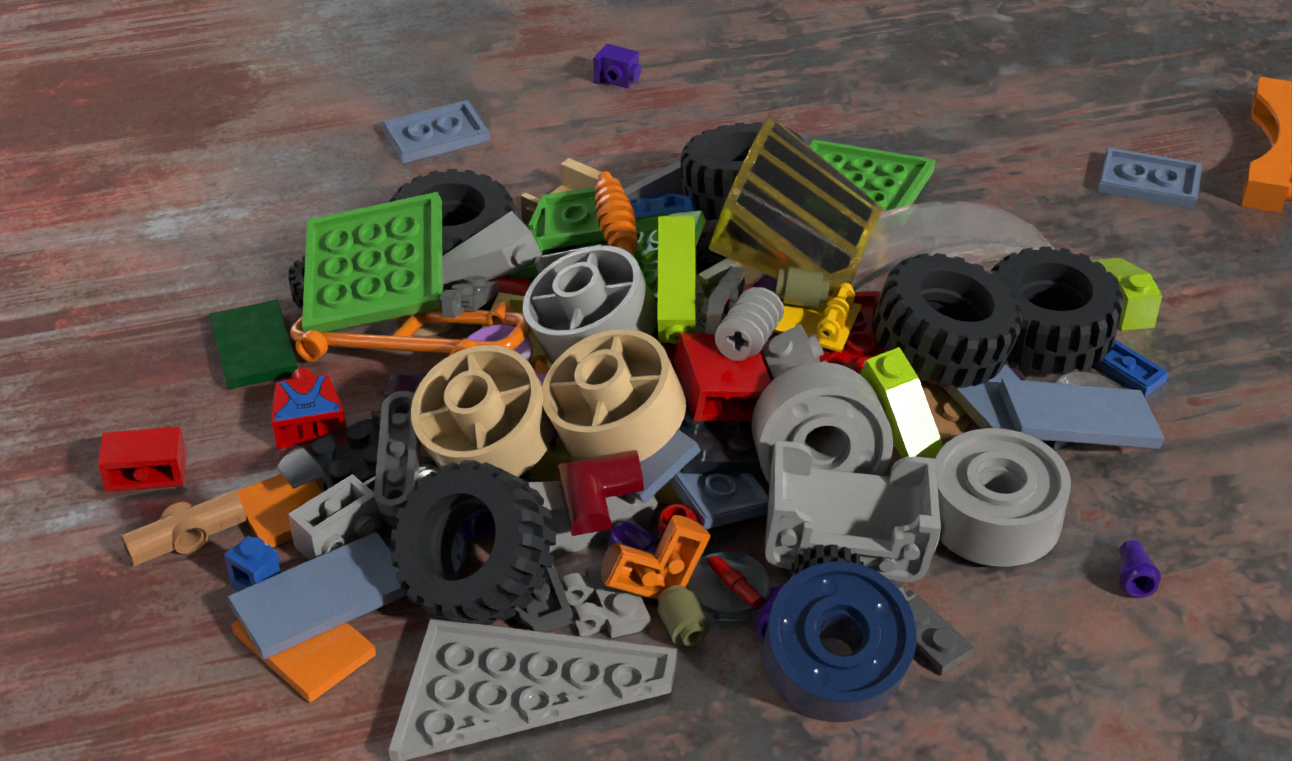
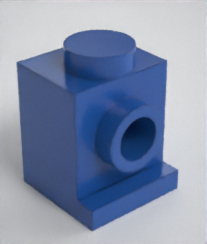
(251, 562)

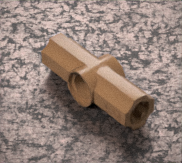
(183, 528)

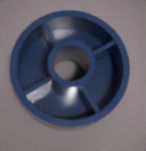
(848, 605)

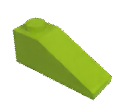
(1139, 292)
(903, 404)

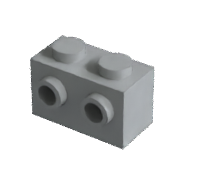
(334, 518)

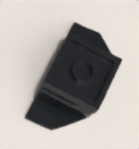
(335, 456)

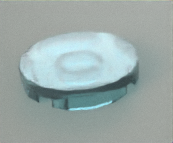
(716, 597)

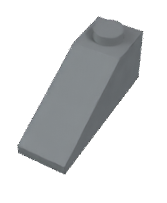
(491, 253)

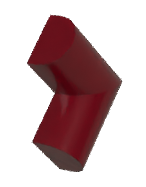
(592, 480)

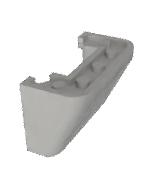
(880, 518)

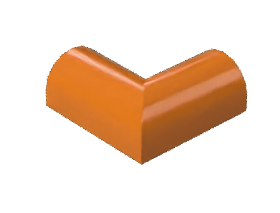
(668, 566)

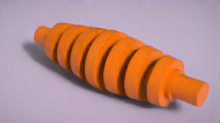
(615, 214)

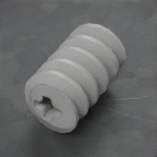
(749, 323)

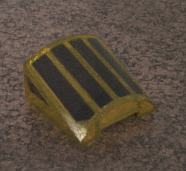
(794, 211)

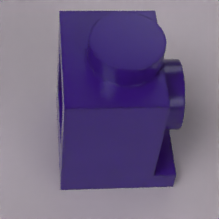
(616, 66)

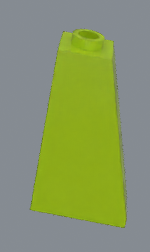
(676, 277)

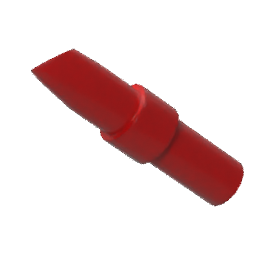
(735, 582)

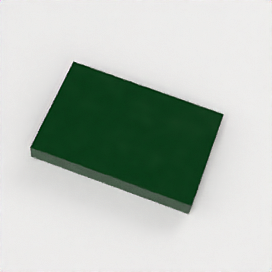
(253, 344)

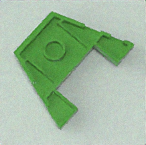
(565, 221)

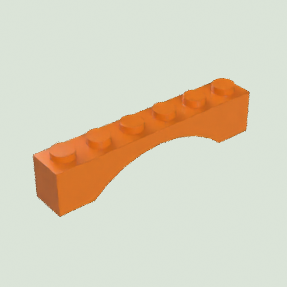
(1270, 176)

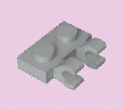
(615, 610)

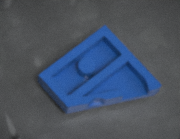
(662, 204)

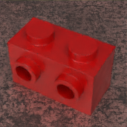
(142, 459)

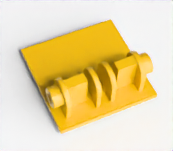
(829, 322)

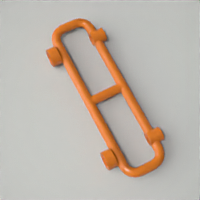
(313, 344)

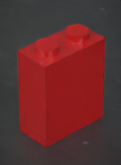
(717, 385)

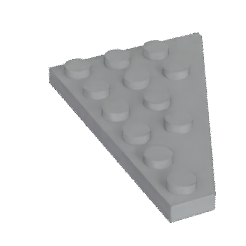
(504, 680)

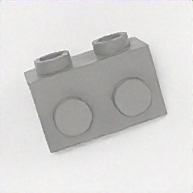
(791, 350)

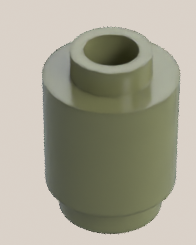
(802, 287)
(683, 616)

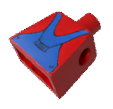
(305, 409)

